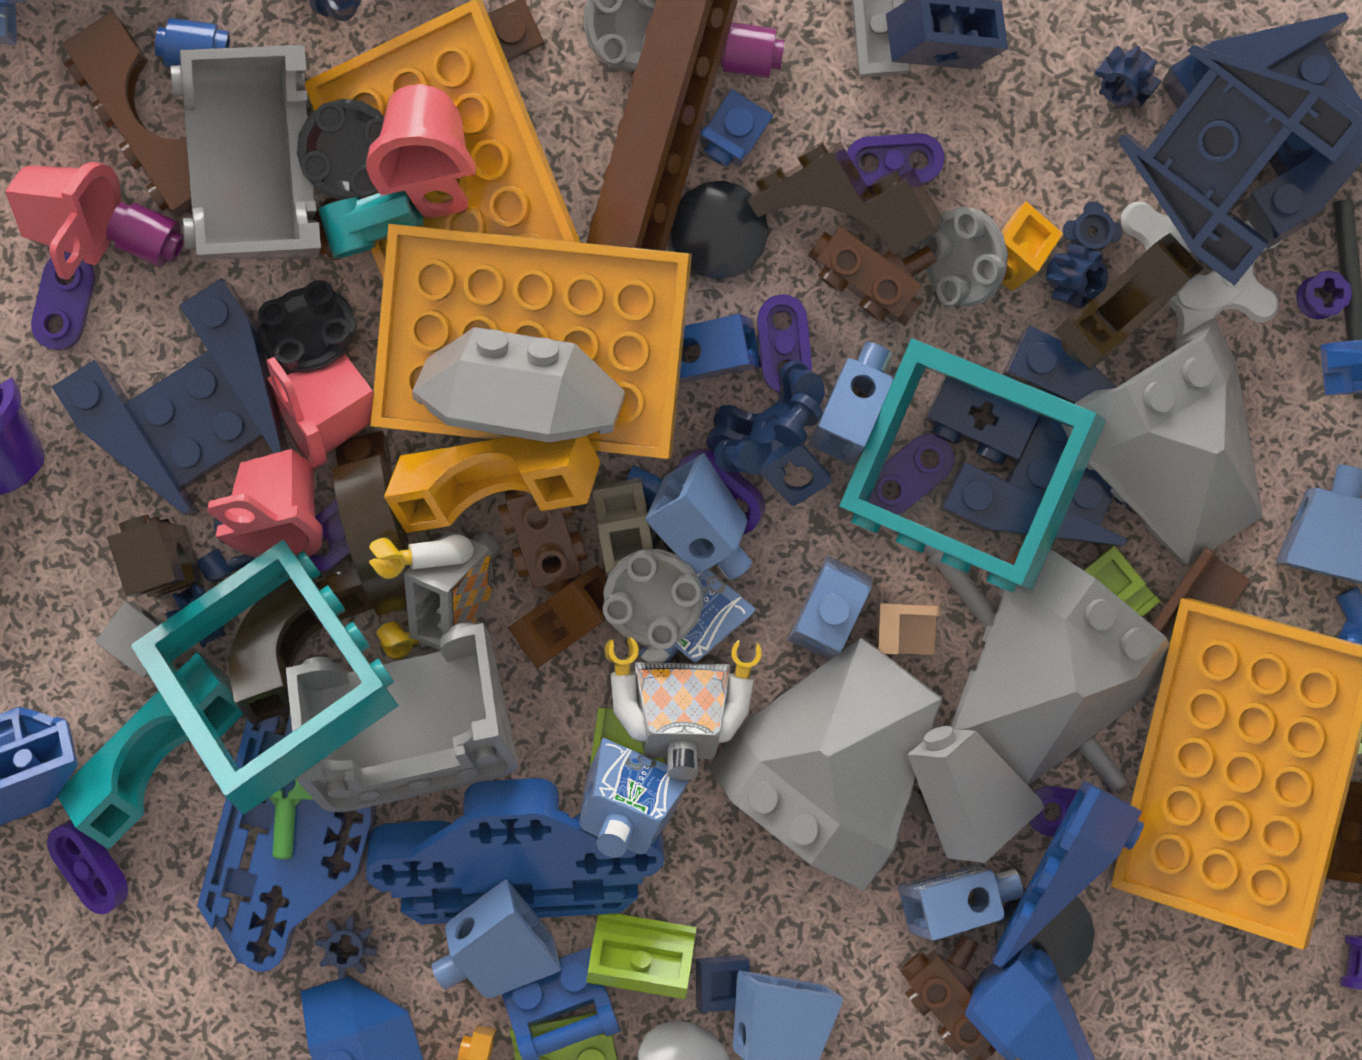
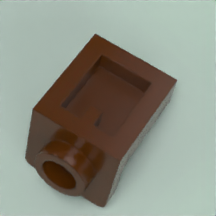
(516, 29)

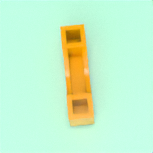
(441, 483)

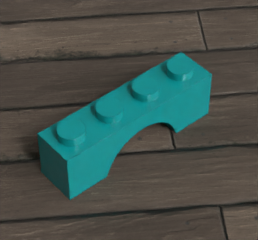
(111, 787)

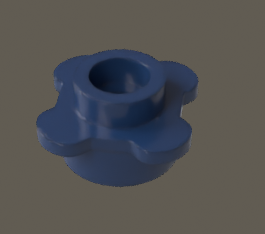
(1093, 216)

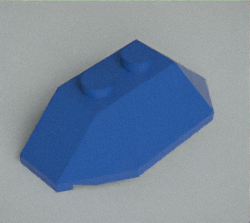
(34, 761)
(357, 1024)

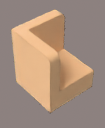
(906, 628)

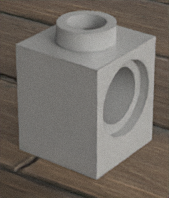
(124, 629)

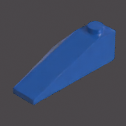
(1080, 850)
(1027, 1010)

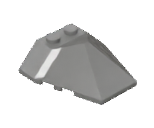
(1180, 446)
(1058, 668)
(832, 762)

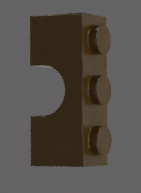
(153, 557)

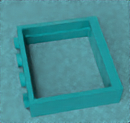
(1056, 500)
(309, 742)

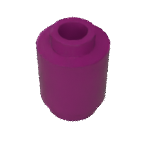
(752, 50)
(145, 234)

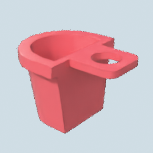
(421, 150)
(66, 210)
(321, 406)
(268, 504)

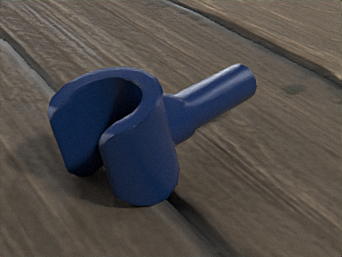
(216, 566)

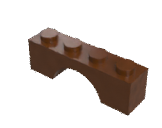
(111, 65)

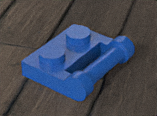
(557, 996)

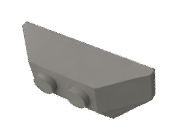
(518, 387)

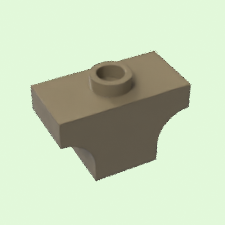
(621, 520)

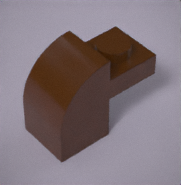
(562, 618)

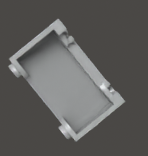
(243, 153)
(439, 738)

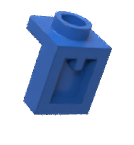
(734, 130)

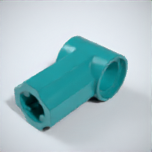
(358, 223)

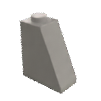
(971, 793)

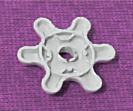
(1205, 293)

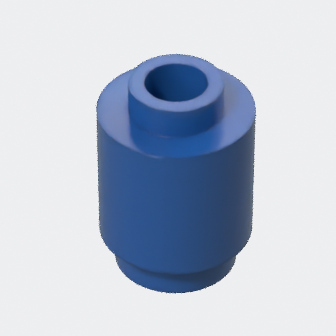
(187, 35)

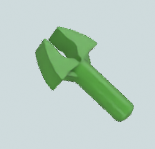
(285, 820)

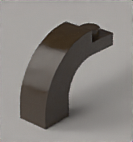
(1128, 302)
(360, 488)
(272, 638)

